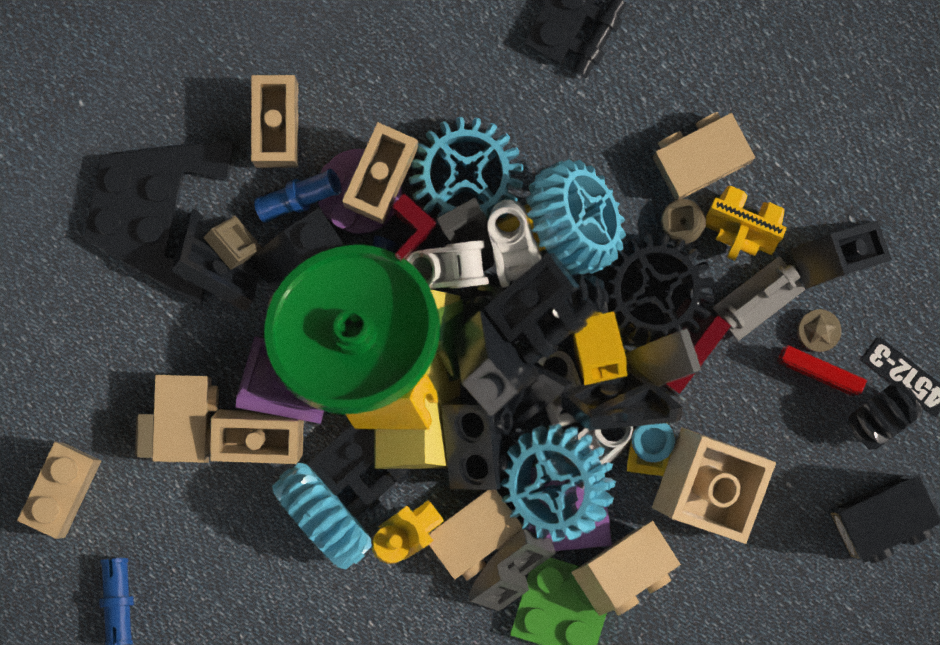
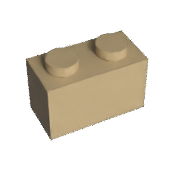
(274, 121)
(703, 155)
(380, 173)
(183, 418)
(255, 437)
(59, 490)
(474, 534)
(626, 569)

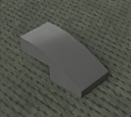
(469, 224)
(666, 358)
(505, 573)

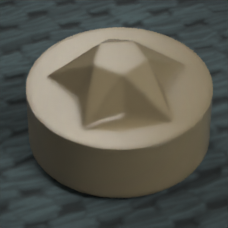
(683, 220)
(819, 330)

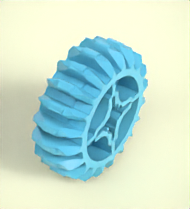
(441, 147)
(576, 216)
(322, 516)
(563, 517)

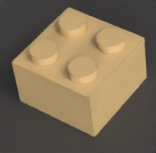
(713, 485)

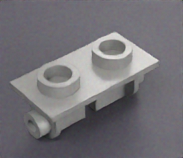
(759, 297)

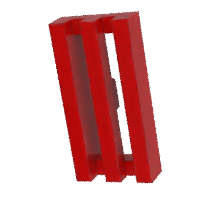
(821, 371)

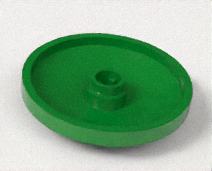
(352, 329)

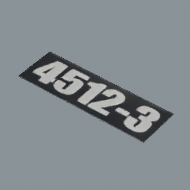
(897, 367)

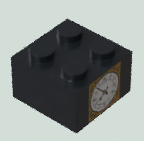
(885, 518)

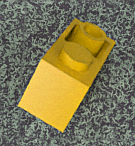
(600, 349)

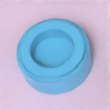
(653, 441)

